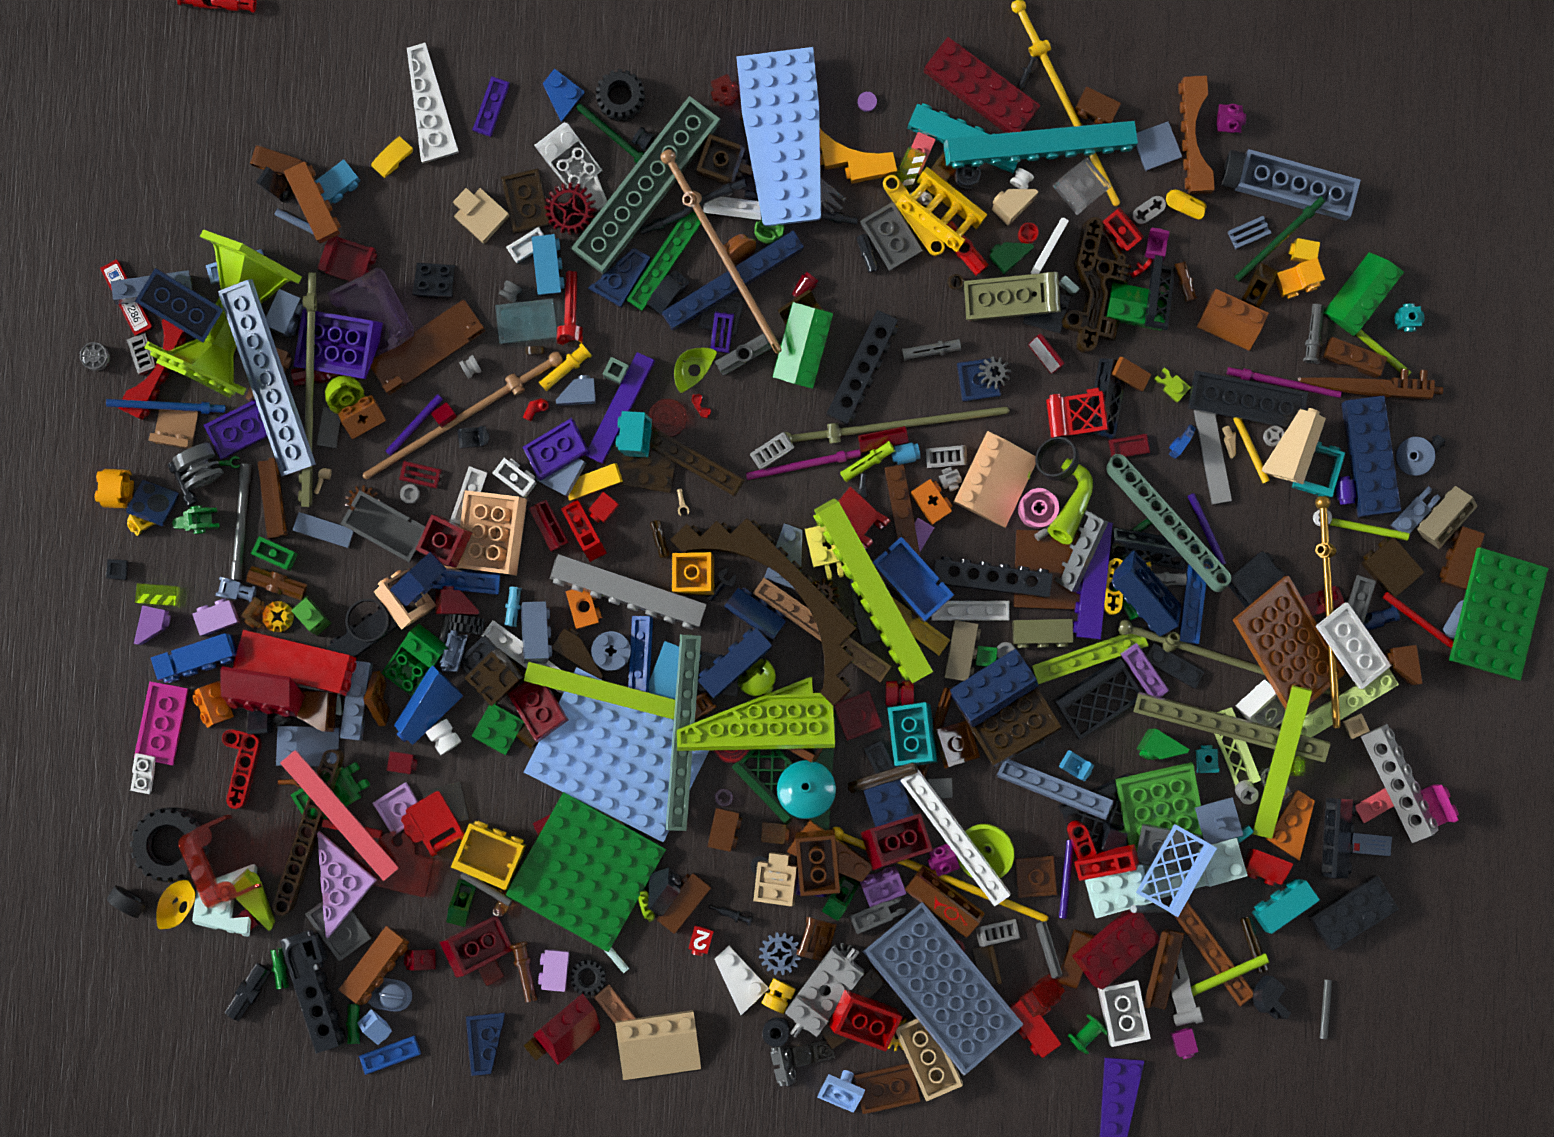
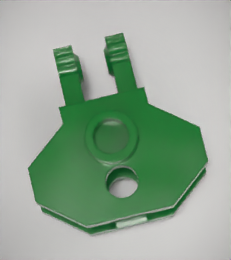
(196, 520)

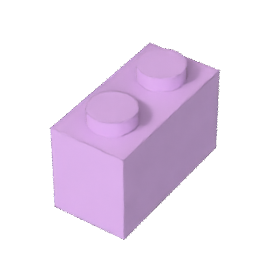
(216, 617)
(554, 970)

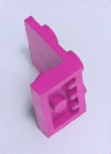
(1439, 804)

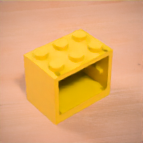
(489, 855)

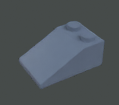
(308, 742)

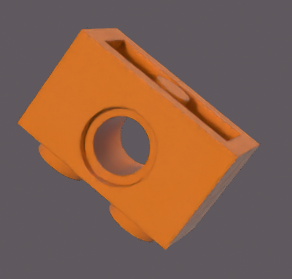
(583, 619)

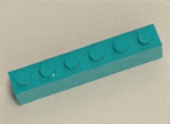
(943, 127)

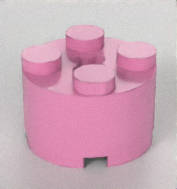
(1030, 516)

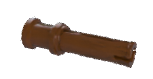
(523, 961)

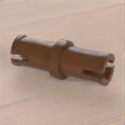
(1185, 281)

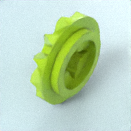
(643, 900)

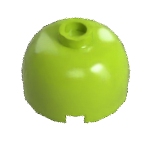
(343, 392)
(758, 679)

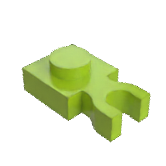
(1174, 387)

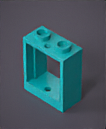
(1318, 490)

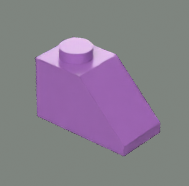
(150, 624)

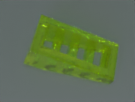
(1297, 766)

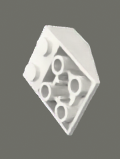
(567, 156)

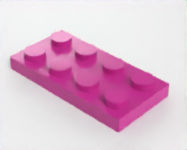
(162, 722)

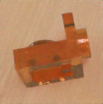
(252, 610)
(774, 833)

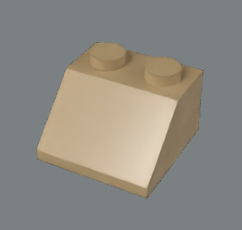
(1012, 203)

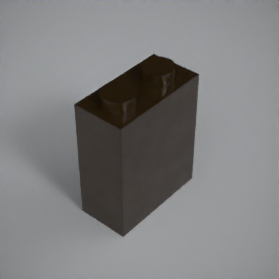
(1391, 566)

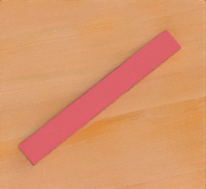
(339, 815)

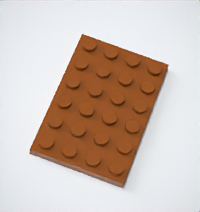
(1286, 641)

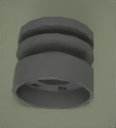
(196, 463)

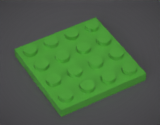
(1159, 800)

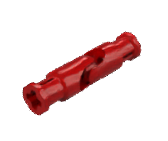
(232, 5)

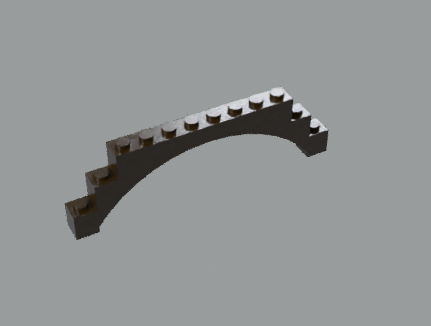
(831, 624)

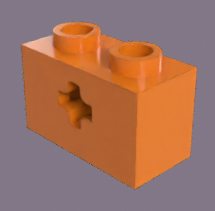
(921, 497)

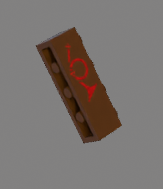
(944, 901)

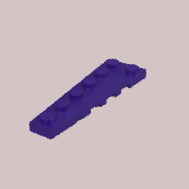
(1119, 1095)

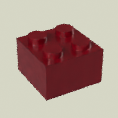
(444, 540)

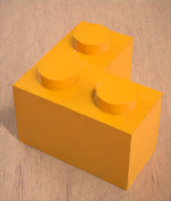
(1304, 276)

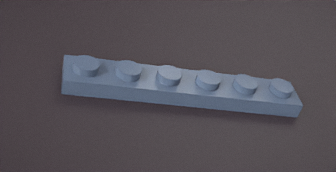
(1055, 788)

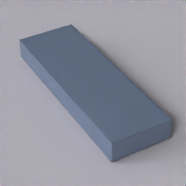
(323, 530)

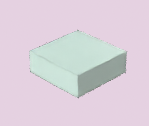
(1069, 286)

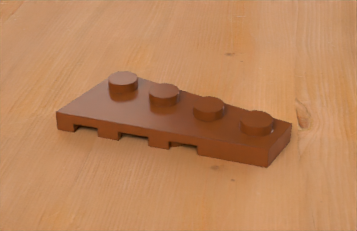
(849, 861)

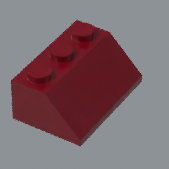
(568, 1029)

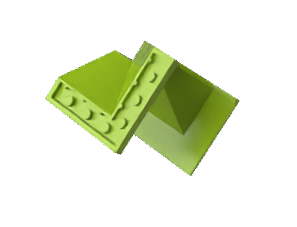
(212, 361)

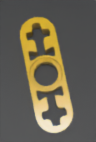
(1118, 601)

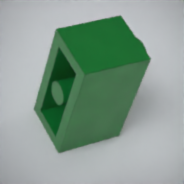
(274, 553)

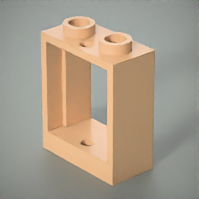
(394, 606)

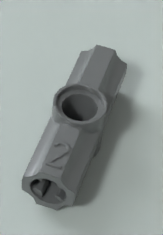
(732, 360)

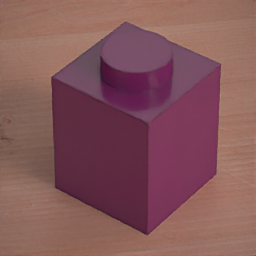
(1184, 1042)

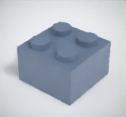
(285, 314)

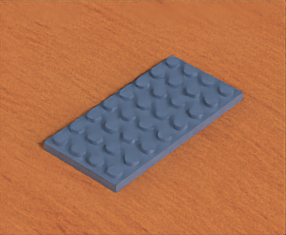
(943, 988)

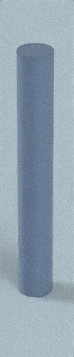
(294, 220)

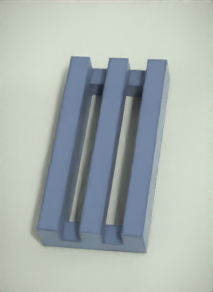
(1264, 225)

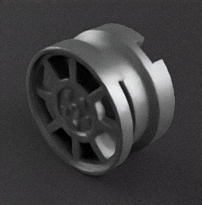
(95, 356)

